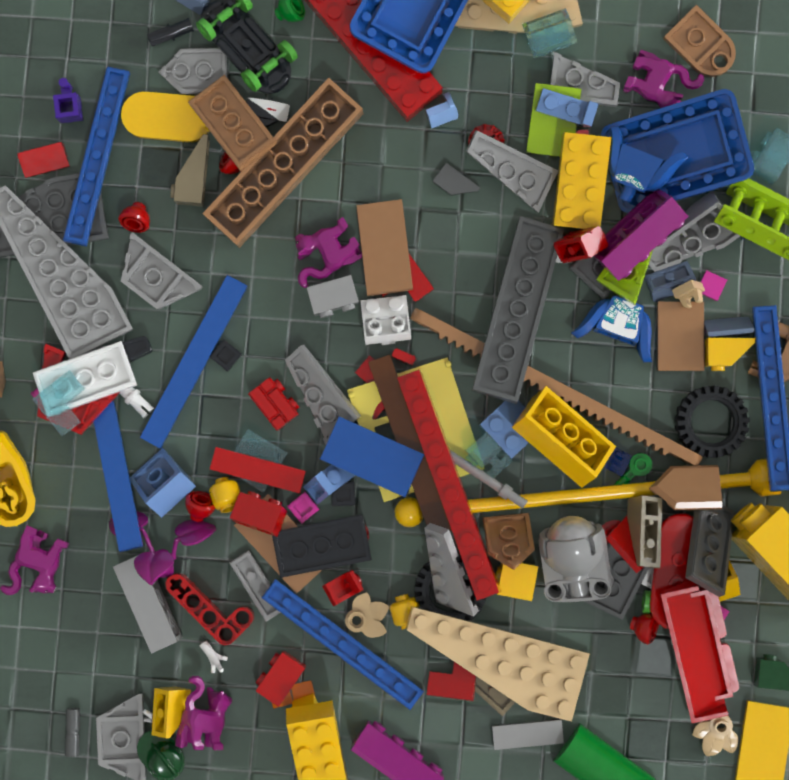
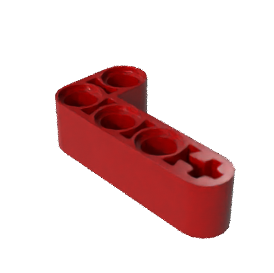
(206, 604)

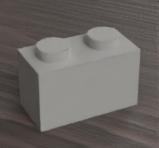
(333, 296)

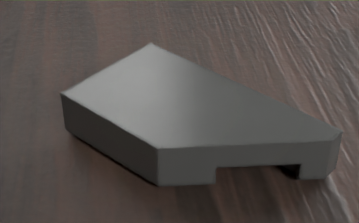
(454, 182)

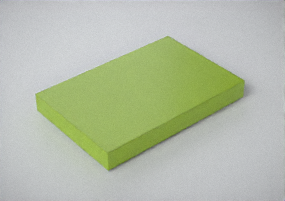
(547, 131)

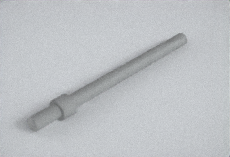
(504, 491)

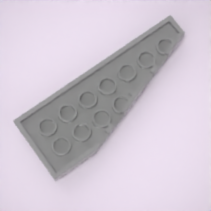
(70, 292)

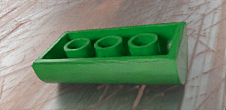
(592, 758)

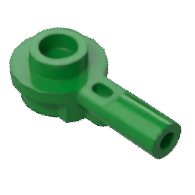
(639, 465)

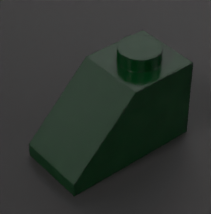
(771, 673)

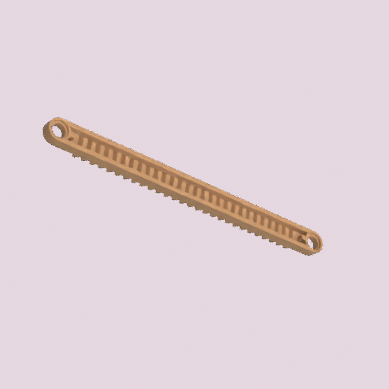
(566, 393)

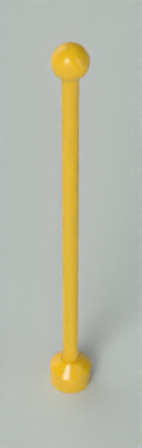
(409, 513)

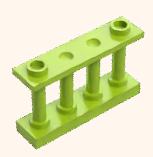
(763, 201)

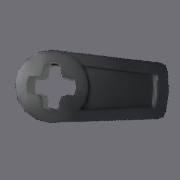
(137, 348)

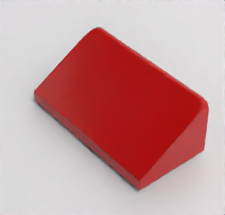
(43, 159)

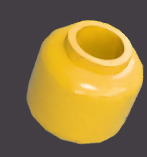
(224, 494)
(401, 609)

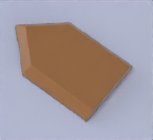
(690, 487)
(509, 538)

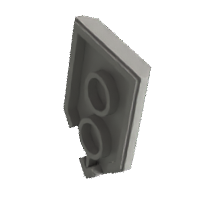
(195, 69)

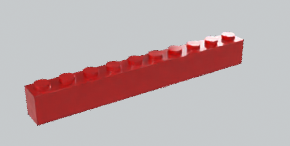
(449, 485)

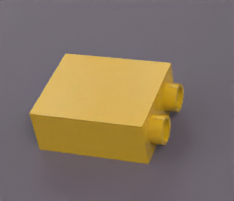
(764, 539)

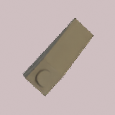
(191, 180)
(645, 526)

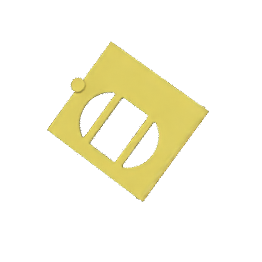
(446, 401)

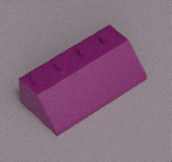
(640, 233)
(391, 756)

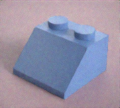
(499, 426)
(162, 482)

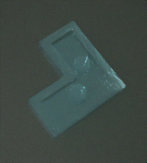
(54, 402)

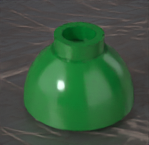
(290, 10)

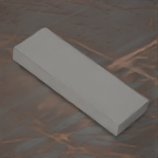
(254, 582)
(527, 734)

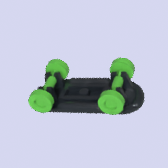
(247, 46)

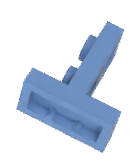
(567, 108)
(327, 482)

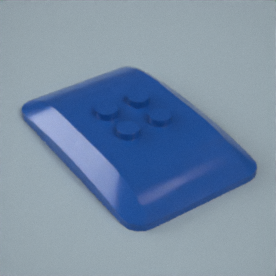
(407, 29)
(702, 128)

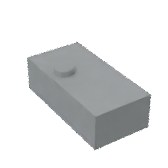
(148, 607)

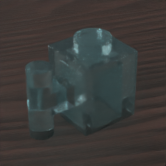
(485, 451)

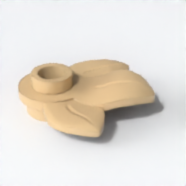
(370, 614)
(714, 738)

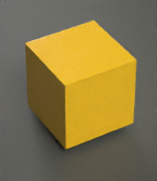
(517, 582)

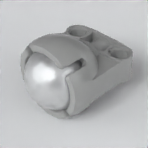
(575, 560)

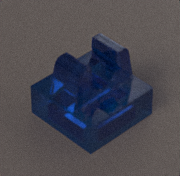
(618, 462)

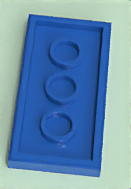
(372, 456)

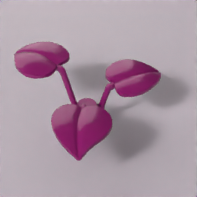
(160, 563)

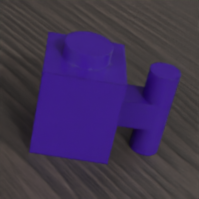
(67, 104)

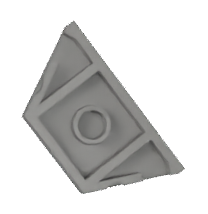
(155, 276)
(118, 738)

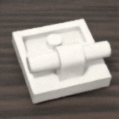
(385, 320)

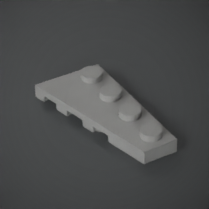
(516, 170)
(320, 391)
(447, 572)

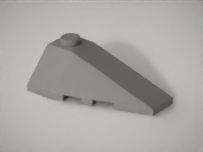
(695, 236)

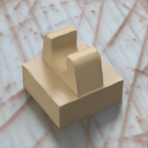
(687, 291)

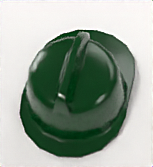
(160, 756)

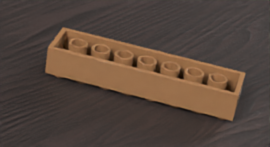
(280, 170)

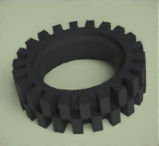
(738, 413)
(422, 594)

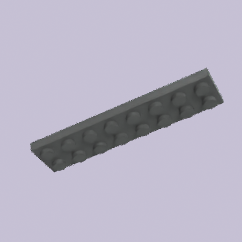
(517, 310)

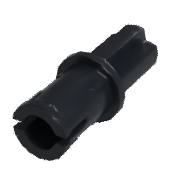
(170, 32)

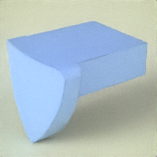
(443, 112)

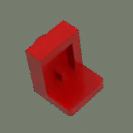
(343, 587)

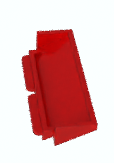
(702, 660)

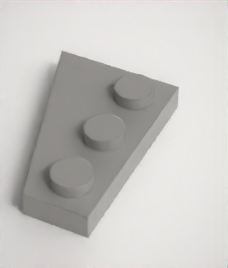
(594, 85)

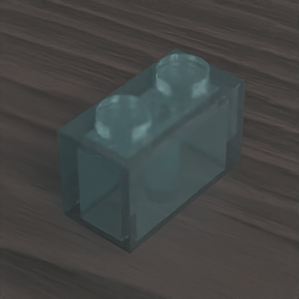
(549, 33)
(772, 157)

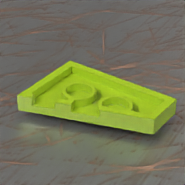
(627, 287)

